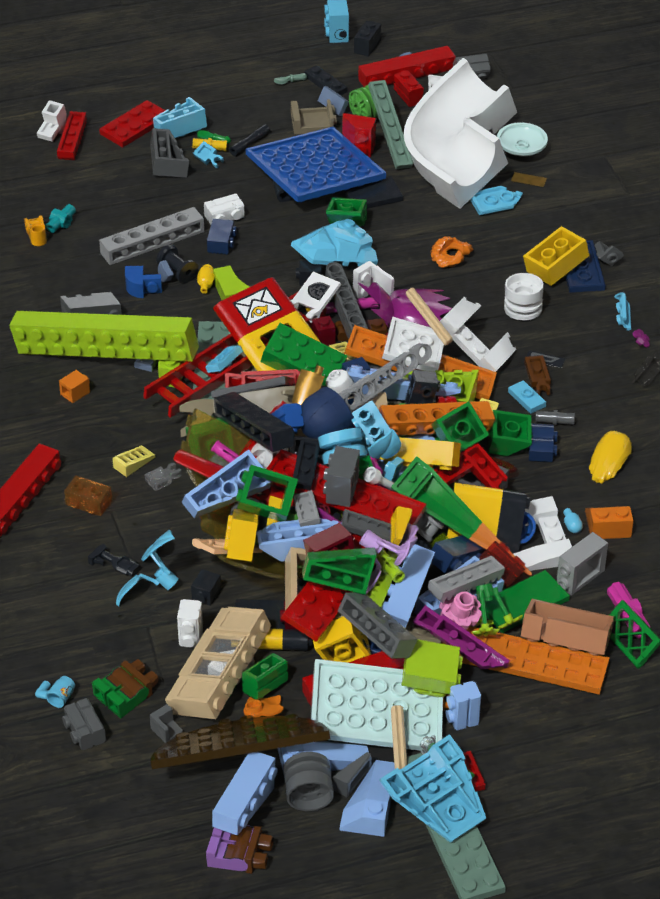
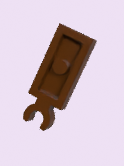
(538, 373)

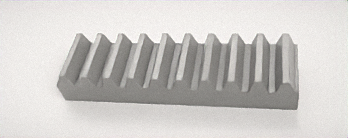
(466, 578)

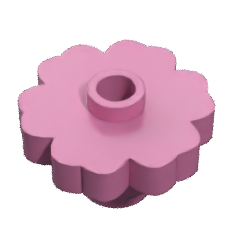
(462, 609)

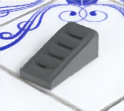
(348, 778)

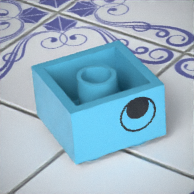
(336, 21)

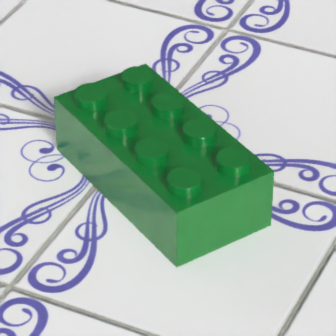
(294, 350)

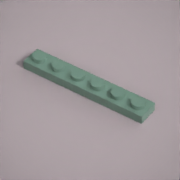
(390, 124)

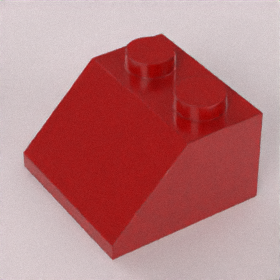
(360, 131)

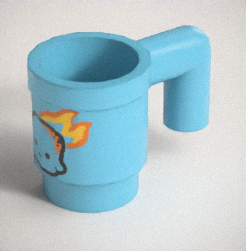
(58, 693)

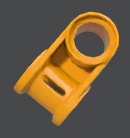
(36, 230)

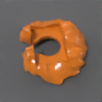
(440, 249)

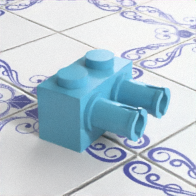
(371, 422)

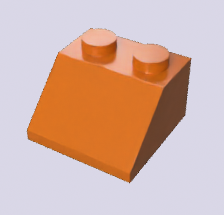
(610, 521)

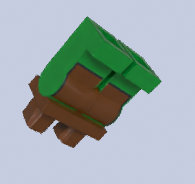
(125, 687)

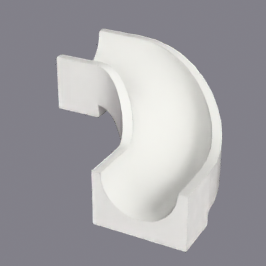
(452, 135)

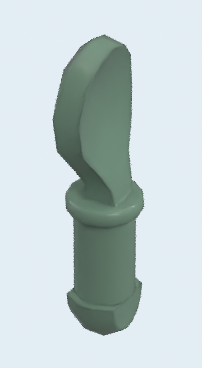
(297, 77)

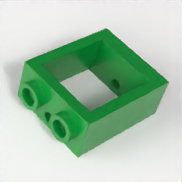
(262, 509)

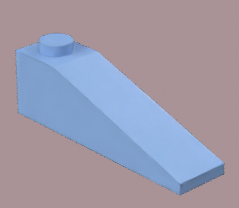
(337, 753)
(370, 804)

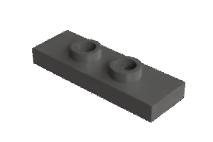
(359, 524)

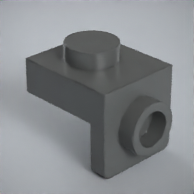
(608, 254)

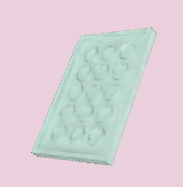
(358, 702)

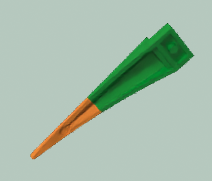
(425, 485)

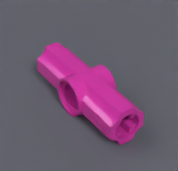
(619, 592)

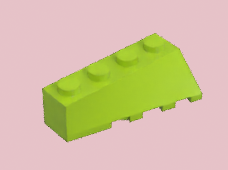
(465, 380)

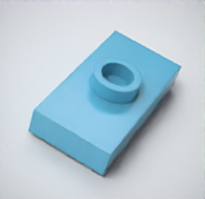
(224, 359)
(527, 397)

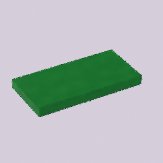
(517, 598)

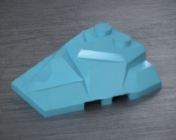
(337, 242)

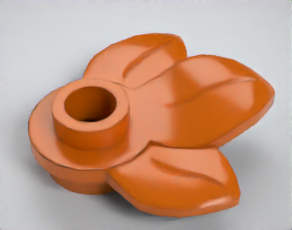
(263, 706)

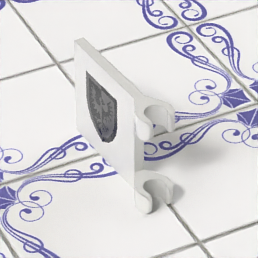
(316, 294)

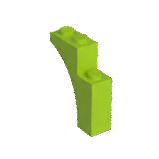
(227, 282)

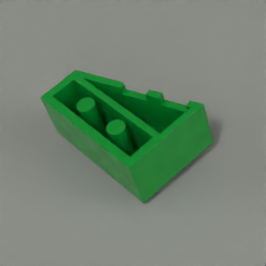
(341, 568)

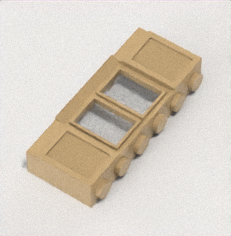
(218, 662)

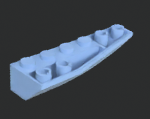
(398, 390)

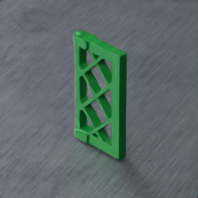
(646, 651)

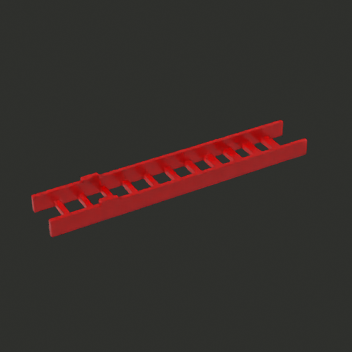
(204, 387)

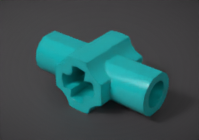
(60, 218)

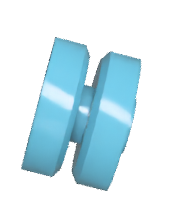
(341, 438)

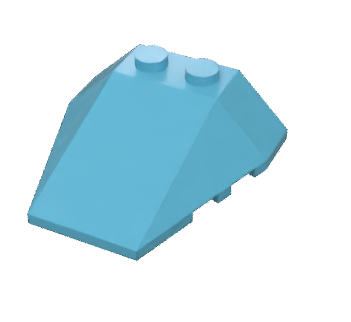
(438, 790)

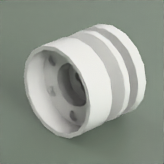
(523, 296)

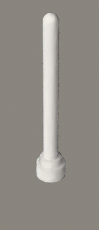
(374, 476)

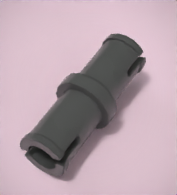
(555, 417)

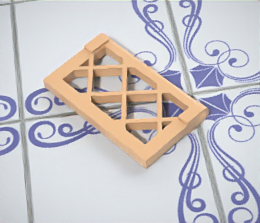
(216, 546)

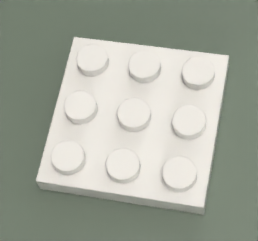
(406, 334)

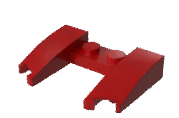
(479, 463)

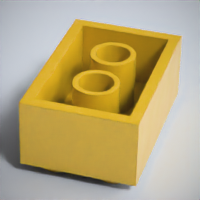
(556, 255)

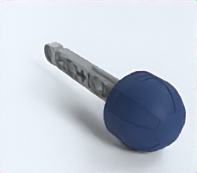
(330, 412)

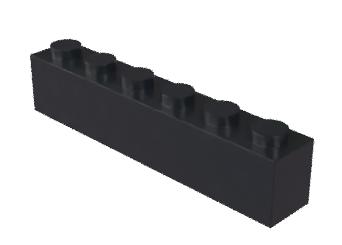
(254, 421)

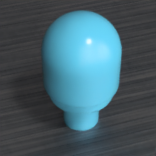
(572, 521)

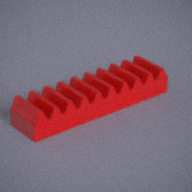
(72, 135)

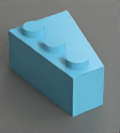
(182, 119)

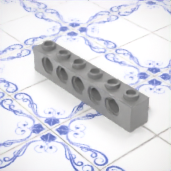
(151, 235)

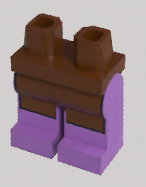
(239, 851)

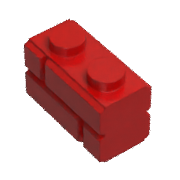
(408, 88)

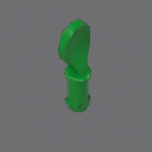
(205, 135)

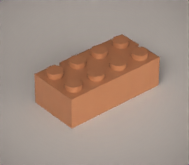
(567, 627)

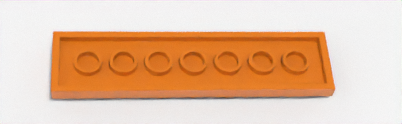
(371, 346)

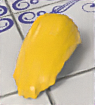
(609, 456)

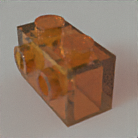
(88, 495)

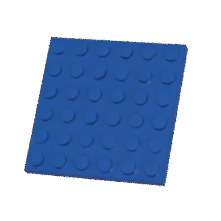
(315, 164)

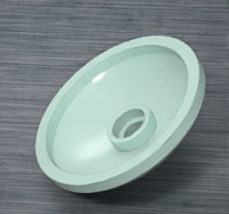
(522, 139)

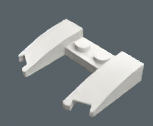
(469, 343)
(545, 555)

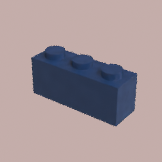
(454, 553)

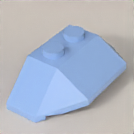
(281, 536)

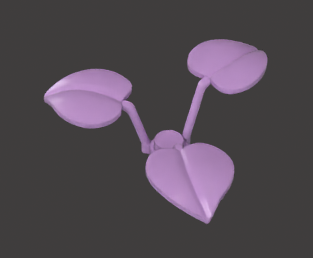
(371, 540)

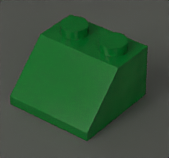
(345, 208)
(509, 433)

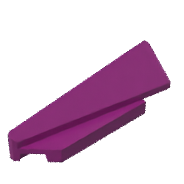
(455, 635)

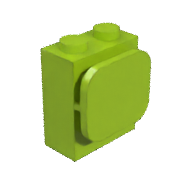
(432, 668)

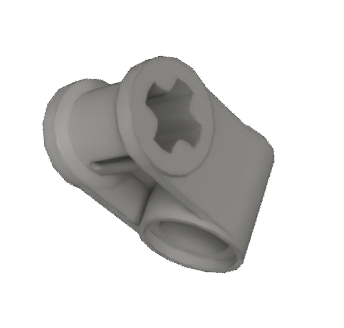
(428, 527)

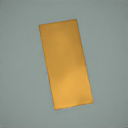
(528, 179)

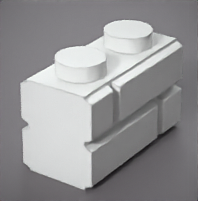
(224, 208)
(190, 622)

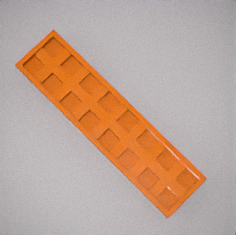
(547, 662)

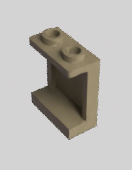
(312, 119)

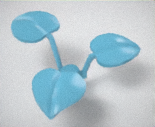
(384, 447)
(163, 574)

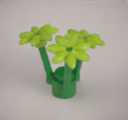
(484, 594)

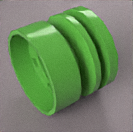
(362, 103)

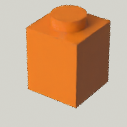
(74, 386)

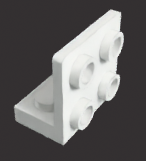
(370, 273)

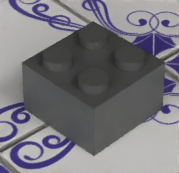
(341, 476)

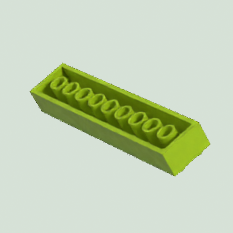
(104, 335)

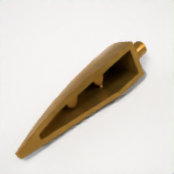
(307, 384)

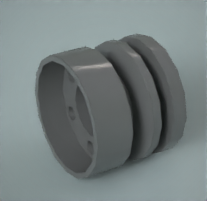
(308, 781)

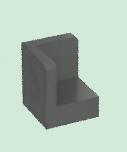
(163, 723)

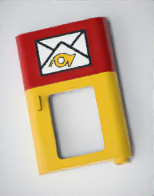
(257, 313)

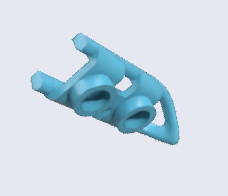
(623, 308)

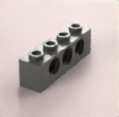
(377, 625)

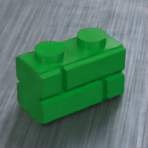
(265, 676)

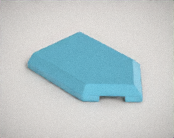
(495, 200)

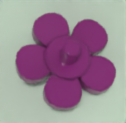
(642, 339)

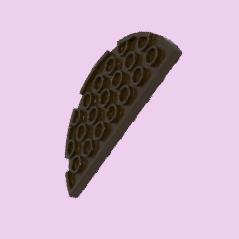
(238, 738)

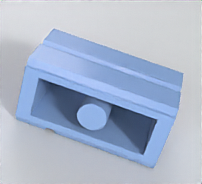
(464, 705)

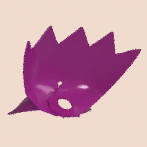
(401, 307)

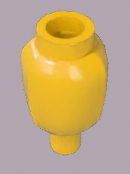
(205, 278)

